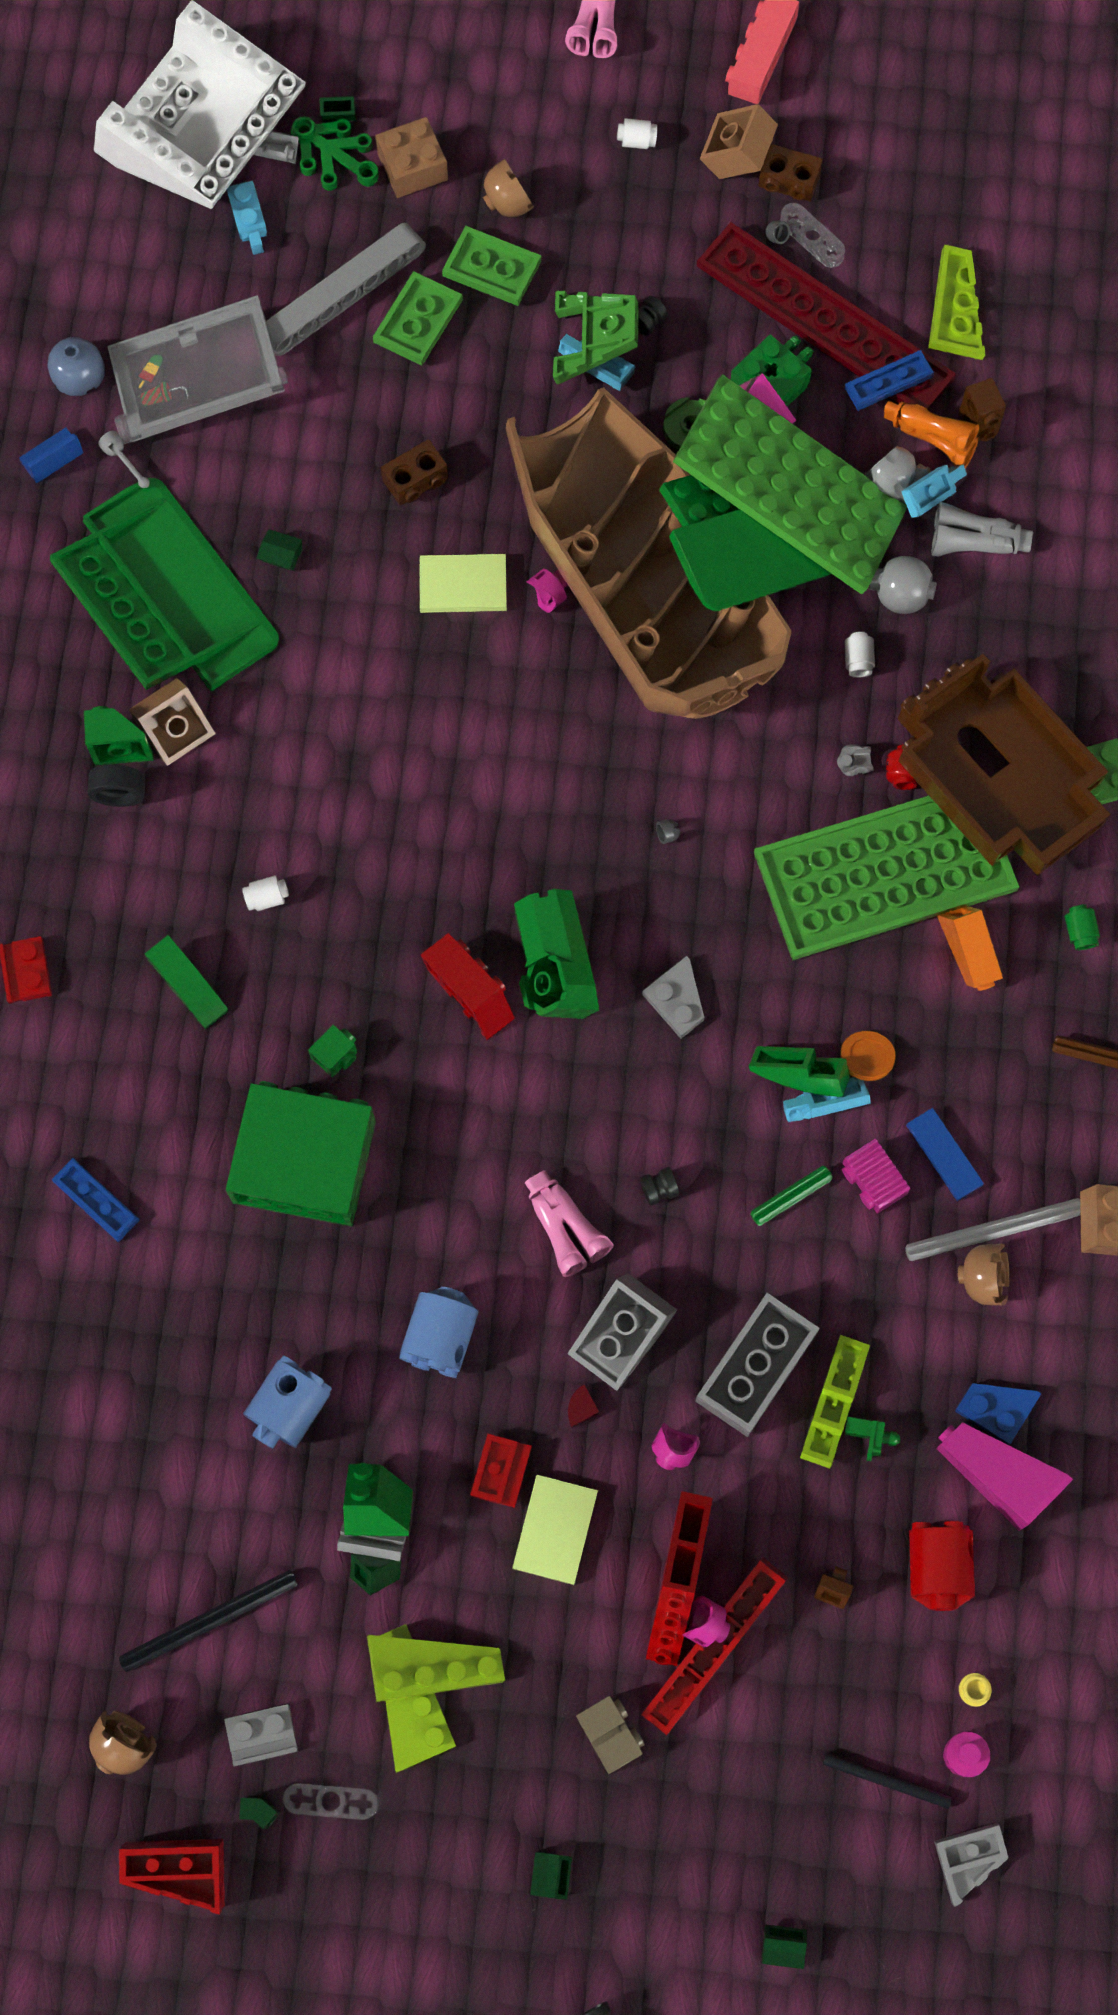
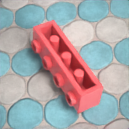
(762, 49)

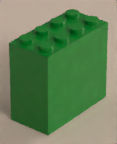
(301, 1153)

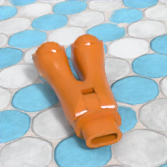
(949, 435)

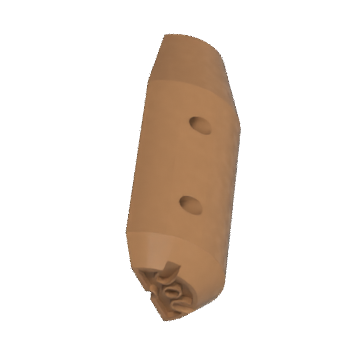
(608, 532)

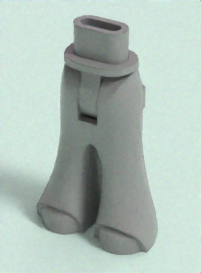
(966, 531)

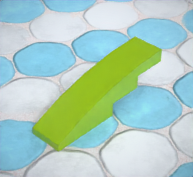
(835, 1401)

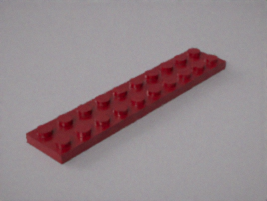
(815, 311)

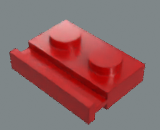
(25, 970)
(501, 1471)

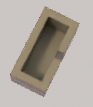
(610, 1735)

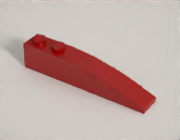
(704, 1661)

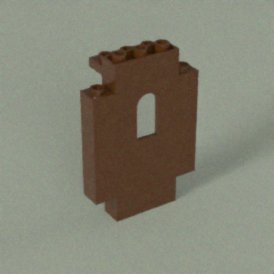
(1034, 803)

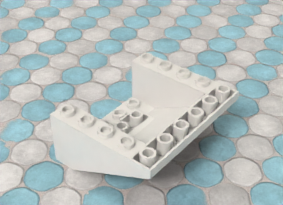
(198, 110)

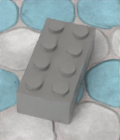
(757, 1364)

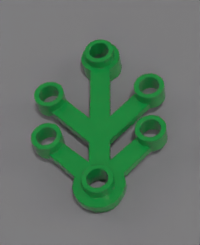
(333, 149)

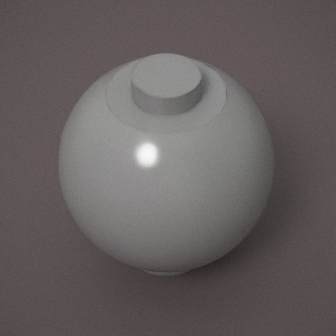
(904, 584)

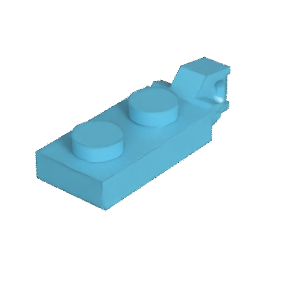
(248, 214)
(613, 372)
(932, 489)
(815, 1105)

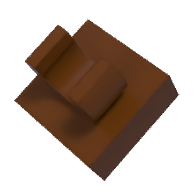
(834, 1589)

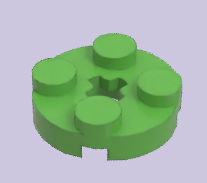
(676, 418)

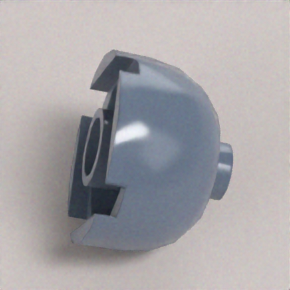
(75, 366)

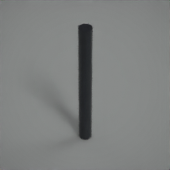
(887, 1780)

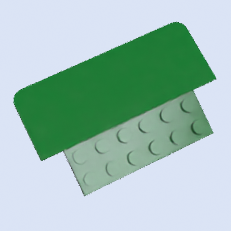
(729, 552)
(163, 591)

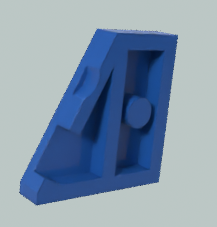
(997, 1409)

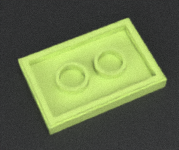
(463, 583)
(555, 1529)

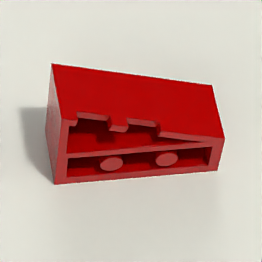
(469, 984)
(176, 1869)

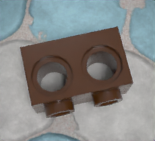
(791, 167)
(983, 406)
(410, 467)

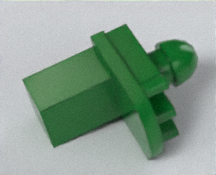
(874, 1431)

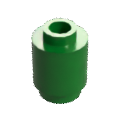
(1082, 927)

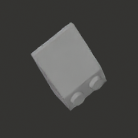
(621, 1331)

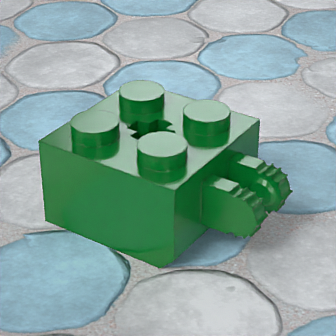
(780, 366)

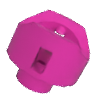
(549, 589)
(674, 1447)
(707, 1622)
(966, 1754)

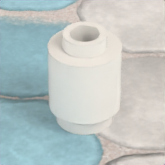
(637, 133)
(859, 654)
(265, 893)

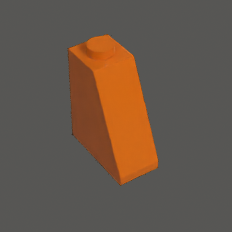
(971, 946)

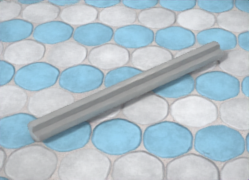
(993, 1229)

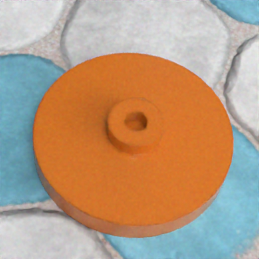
(868, 1055)

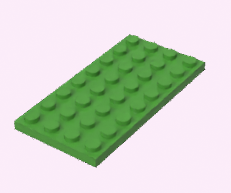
(790, 484)
(875, 876)

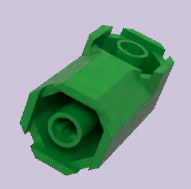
(556, 957)

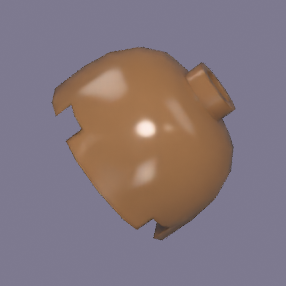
(505, 192)
(985, 1274)
(119, 1744)

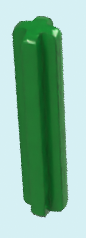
(791, 1195)

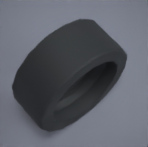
(116, 785)

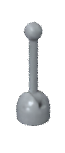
(113, 446)

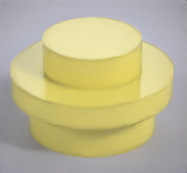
(975, 1689)

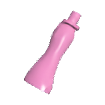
(605, 38)
(556, 1208)

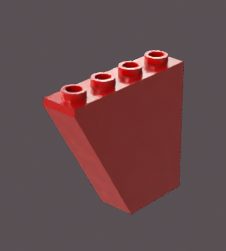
(679, 1578)

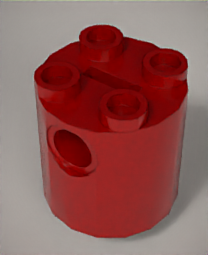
(941, 1565)

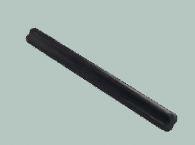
(207, 1621)

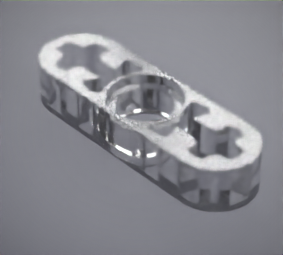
(815, 247)
(307, 1790)

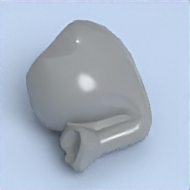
(896, 472)

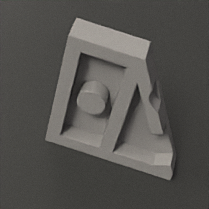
(677, 998)
(970, 1858)

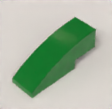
(186, 982)
(801, 1069)

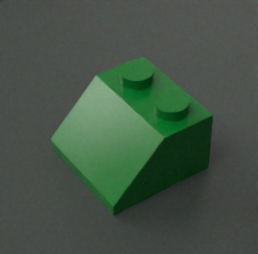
(114, 738)
(376, 1502)

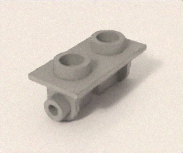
(279, 147)

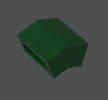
(337, 103)
(280, 550)
(258, 1810)
(551, 1875)
(784, 1946)

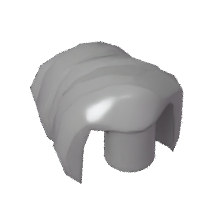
(855, 760)

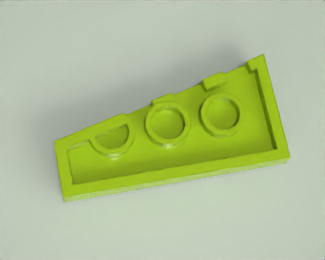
(955, 312)
(426, 1667)
(416, 1724)

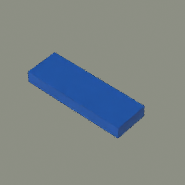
(889, 380)
(945, 1154)
(95, 1199)

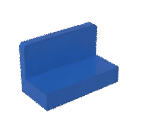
(51, 454)

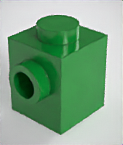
(334, 1050)

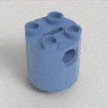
(439, 1331)
(286, 1404)

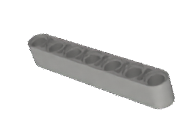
(344, 287)

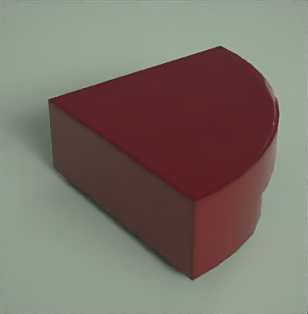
(581, 1407)

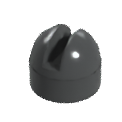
(778, 232)
(667, 830)

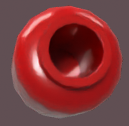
(896, 773)

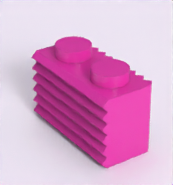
(875, 1176)

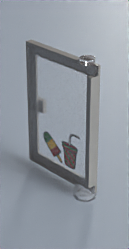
(194, 369)

